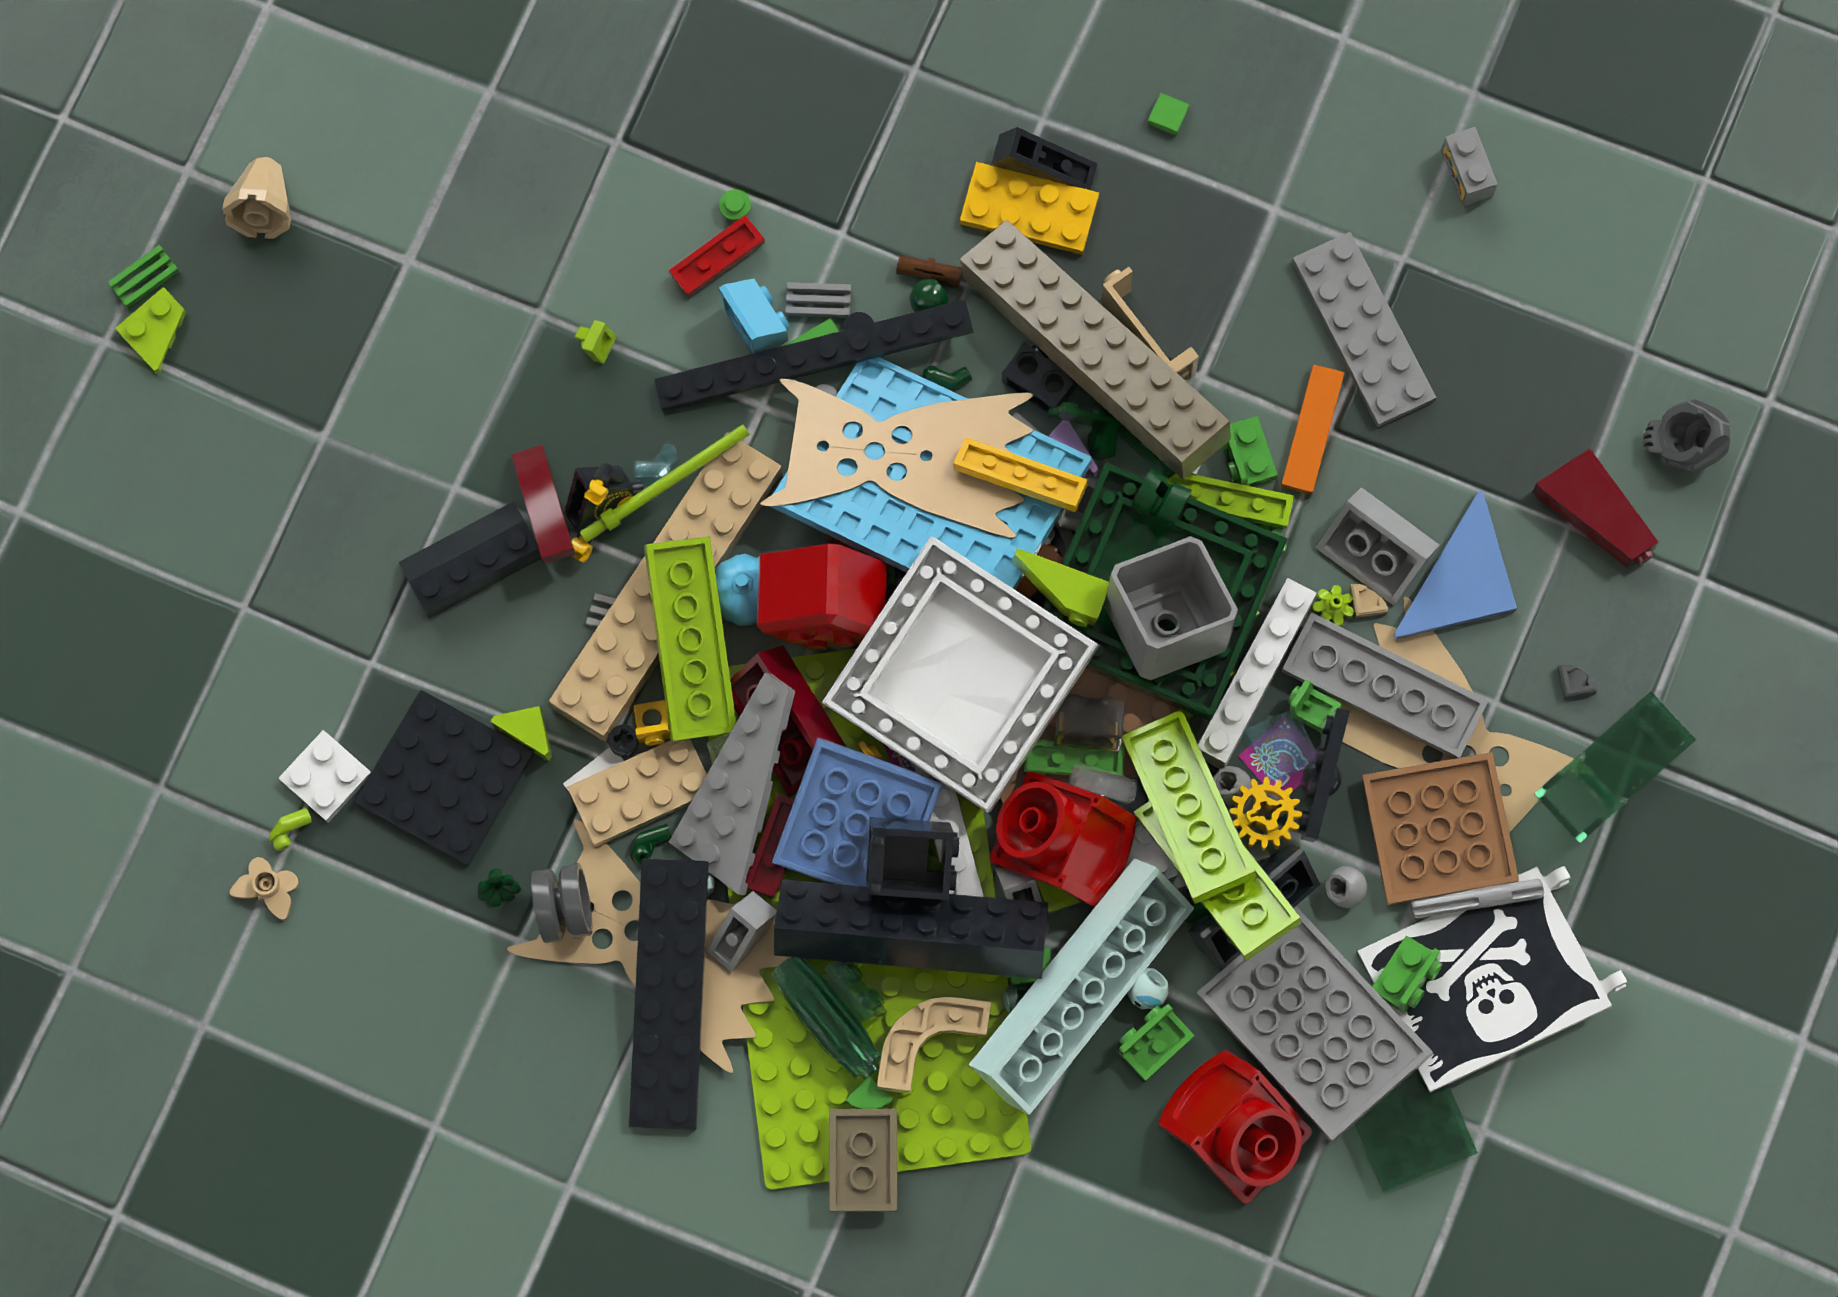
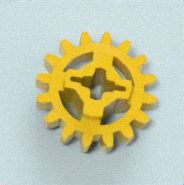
(1269, 827)

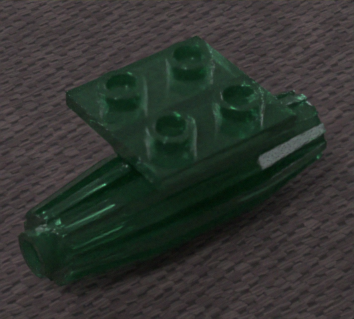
(834, 1010)

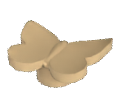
(267, 886)

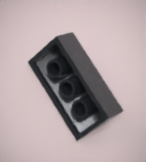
(471, 559)
(1293, 878)

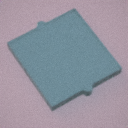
(1281, 745)

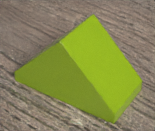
(526, 728)

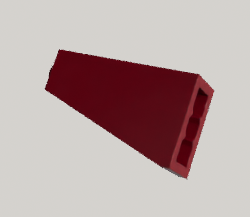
(1598, 508)

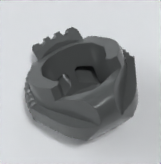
(1689, 436)

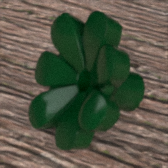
(498, 887)

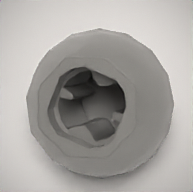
(1229, 781)
(1346, 887)

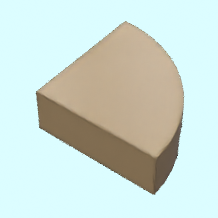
(1367, 602)

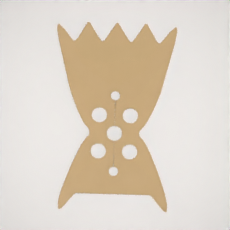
(927, 484)
(1528, 763)
(722, 990)

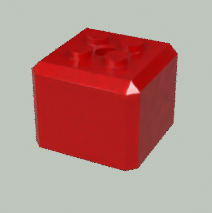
(819, 595)

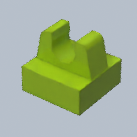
(596, 340)

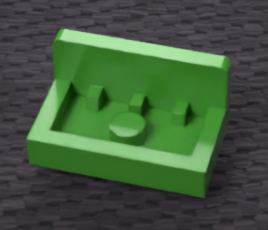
(1155, 1042)

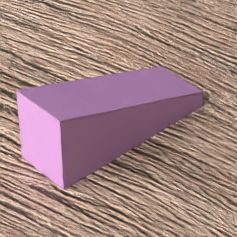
(1066, 434)

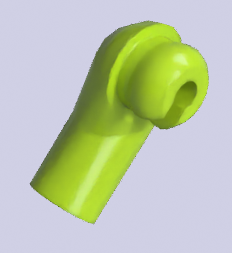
(285, 825)

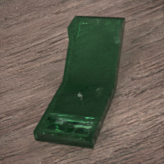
(1615, 767)

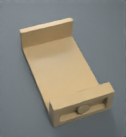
(1117, 286)

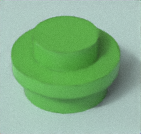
(734, 204)

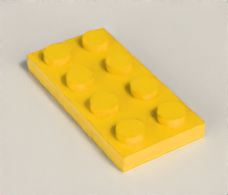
(1038, 207)

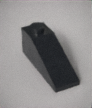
(1037, 157)

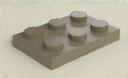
(863, 1160)

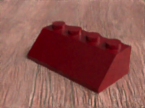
(806, 717)

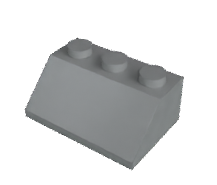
(1377, 546)

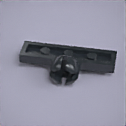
(1322, 776)

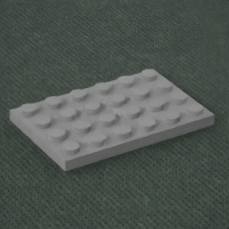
(1316, 1027)

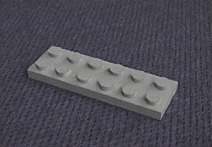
(1364, 329)
(1385, 686)

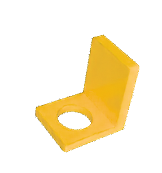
(651, 734)

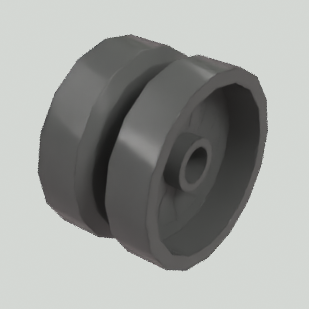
(561, 903)

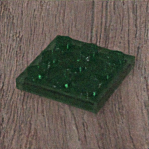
(1414, 1133)

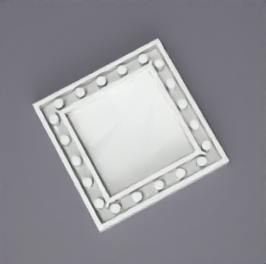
(960, 674)

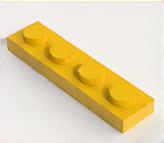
(1020, 474)

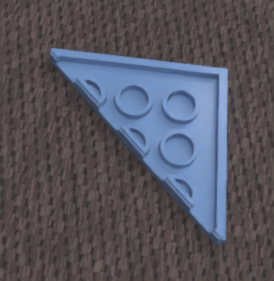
(1465, 581)

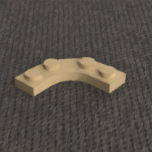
(919, 1025)

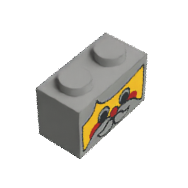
(1469, 166)

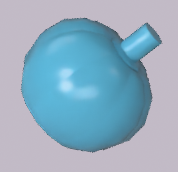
(738, 589)

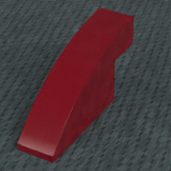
(543, 504)

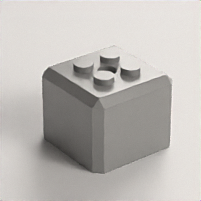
(1177, 586)

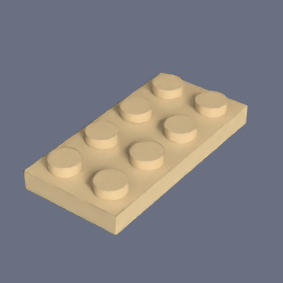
(638, 790)

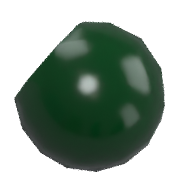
(927, 295)

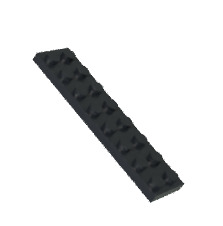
(669, 994)

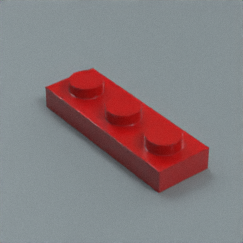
(716, 256)

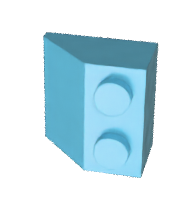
(753, 315)

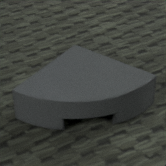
(1575, 682)

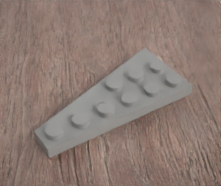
(736, 791)

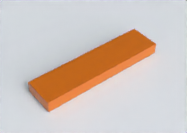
(1312, 429)

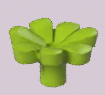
(1330, 610)

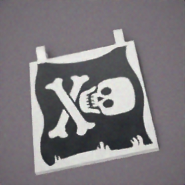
(1503, 981)

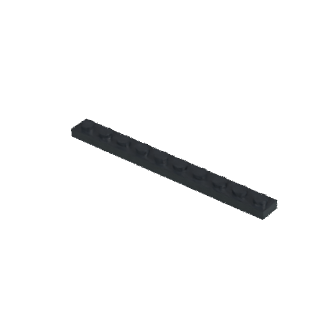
(814, 355)

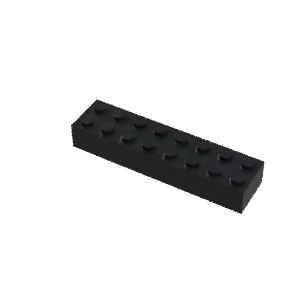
(922, 933)

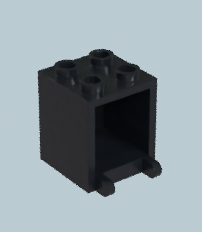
(900, 858)

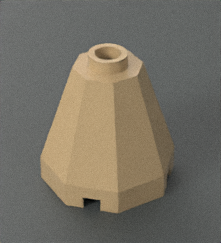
(258, 201)

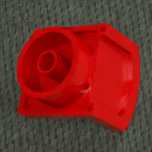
(1063, 837)
(1236, 1125)

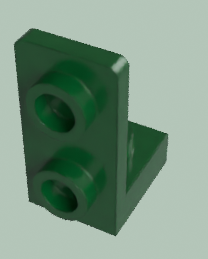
(1104, 431)

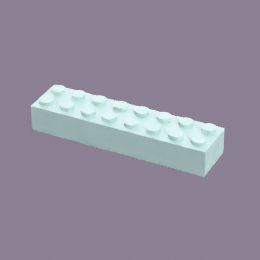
(1081, 986)

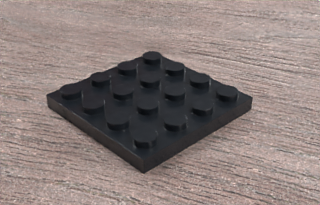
(444, 778)

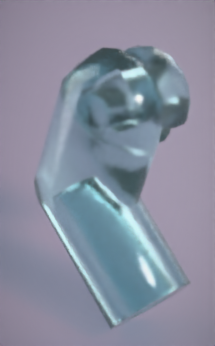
(660, 465)

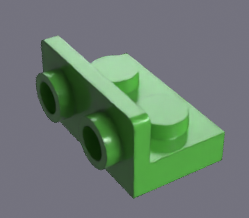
(1249, 453)
(1407, 973)

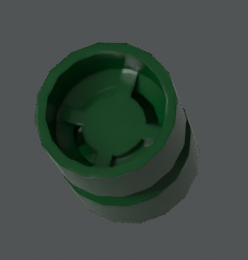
(1173, 496)

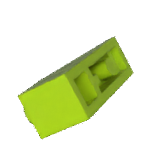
(1069, 590)

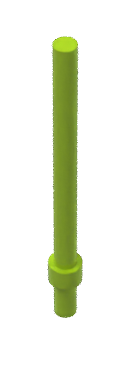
(611, 518)

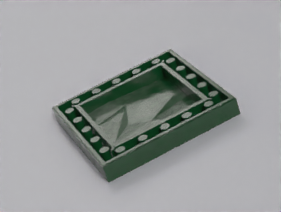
(1117, 532)

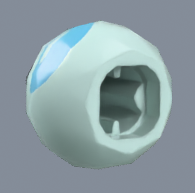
(1149, 990)

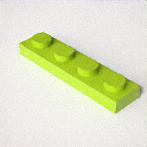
(1240, 500)

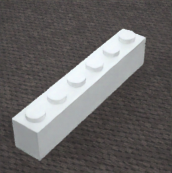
(1255, 673)

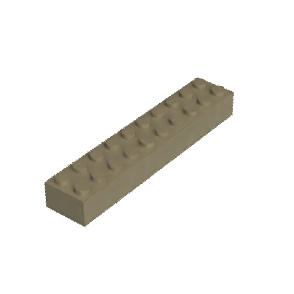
(1095, 349)

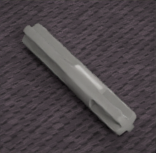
(1478, 898)

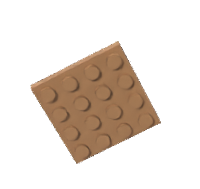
(1439, 828)

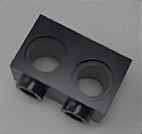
(1037, 381)

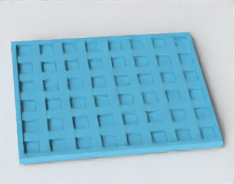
(897, 530)

